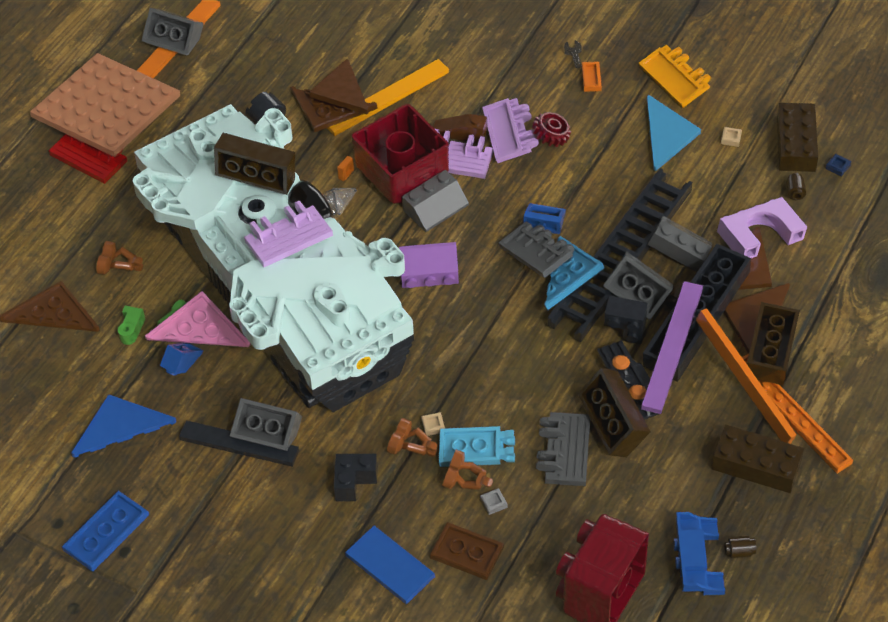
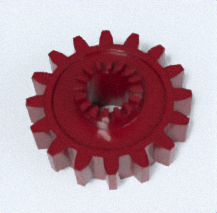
(551, 129)

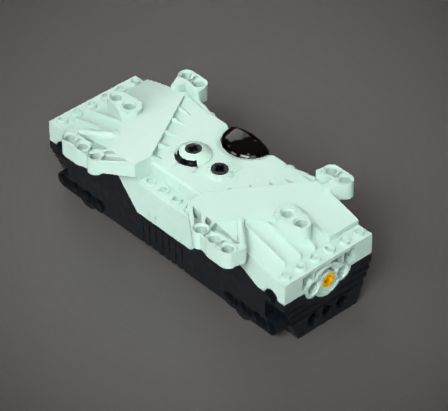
(316, 313)

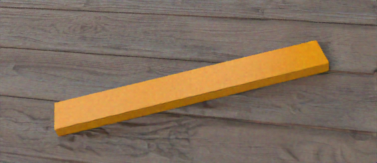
(396, 92)

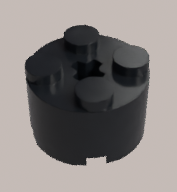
(261, 104)

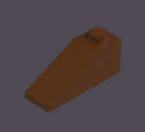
(463, 126)

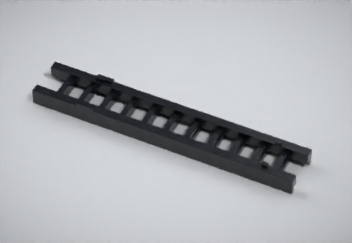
(611, 245)

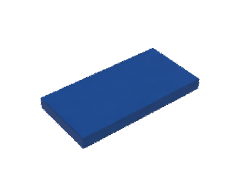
(105, 530)
(390, 564)

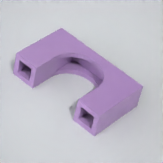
(774, 214)

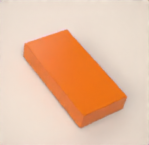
(591, 76)

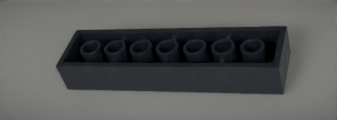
(721, 278)

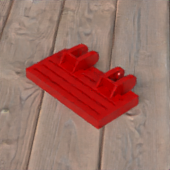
(87, 158)

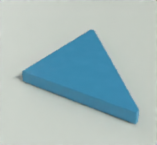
(667, 132)
(571, 275)

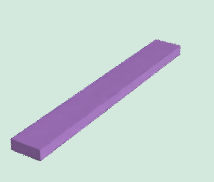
(672, 348)

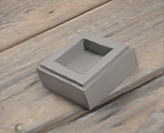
(493, 501)

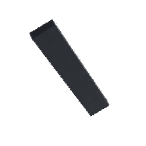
(221, 439)

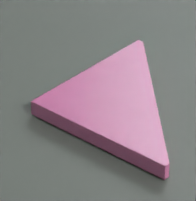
(199, 323)

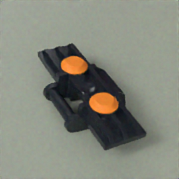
(633, 374)

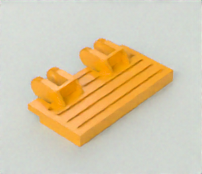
(675, 74)

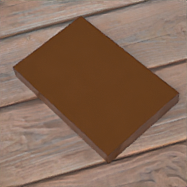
(467, 551)

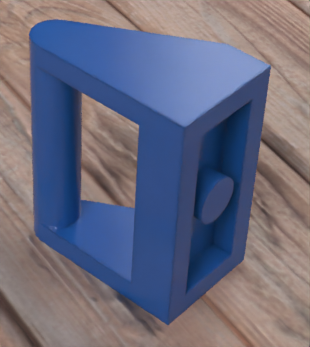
(550, 222)

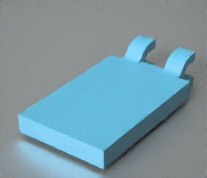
(479, 444)

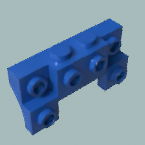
(691, 558)

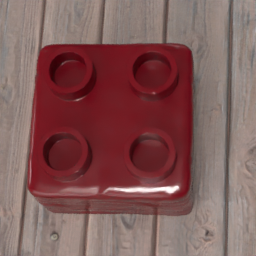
(400, 152)
(603, 571)

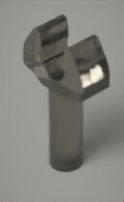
(574, 52)

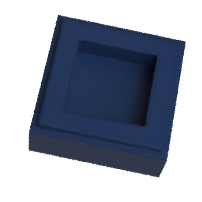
(838, 165)

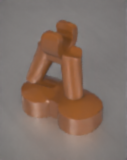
(109, 253)
(403, 432)
(452, 475)

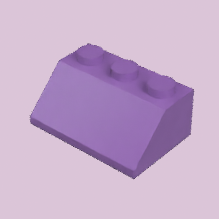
(430, 265)

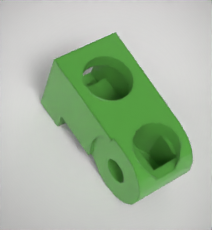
(132, 324)

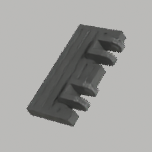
(537, 248)
(567, 451)

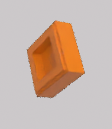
(345, 168)

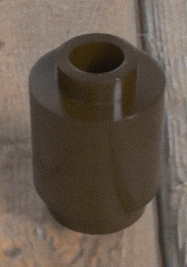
(796, 186)
(673, 296)
(740, 547)

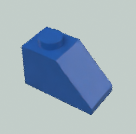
(180, 357)

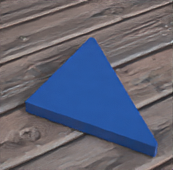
(118, 422)

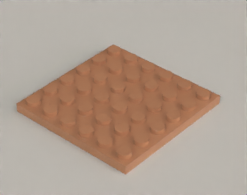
(105, 104)

